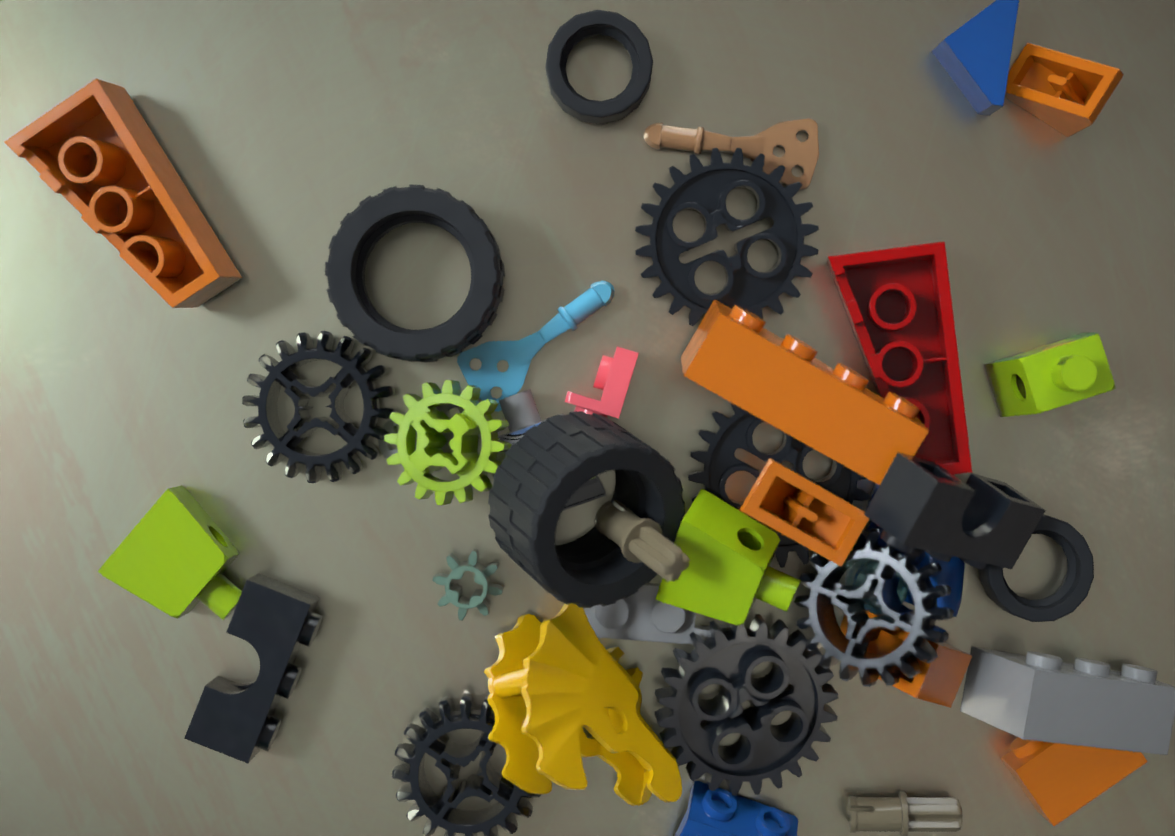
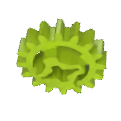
(429, 456)

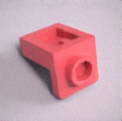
(612, 378)

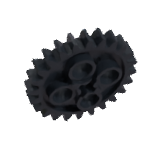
(706, 192)
(721, 462)
(762, 748)

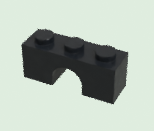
(946, 518)
(239, 716)

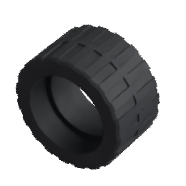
(361, 233)
(542, 477)

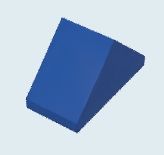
(980, 55)

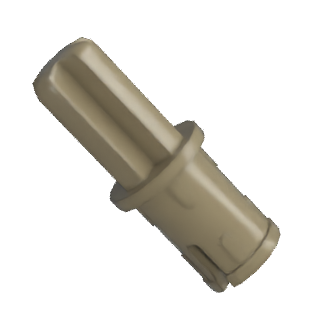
(641, 540)
(904, 814)

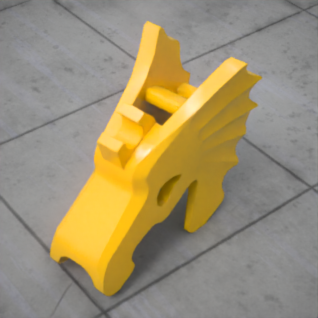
(563, 679)

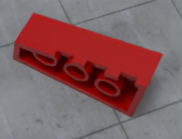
(908, 339)

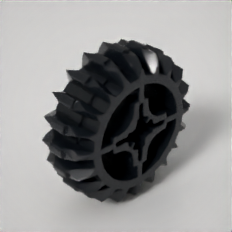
(300, 427)
(853, 654)
(443, 810)

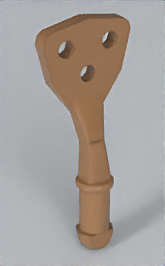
(781, 134)

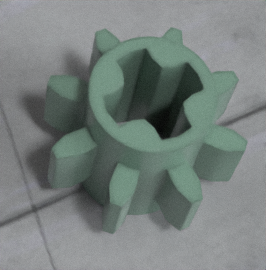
(455, 591)

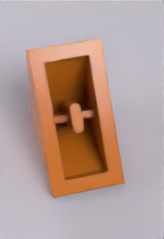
(1060, 87)
(805, 512)

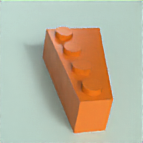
(125, 187)
(799, 393)

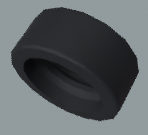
(606, 24)
(1067, 597)

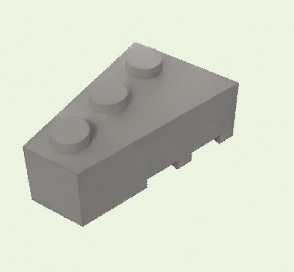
(1070, 702)

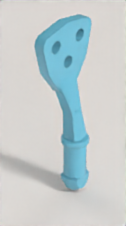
(521, 352)

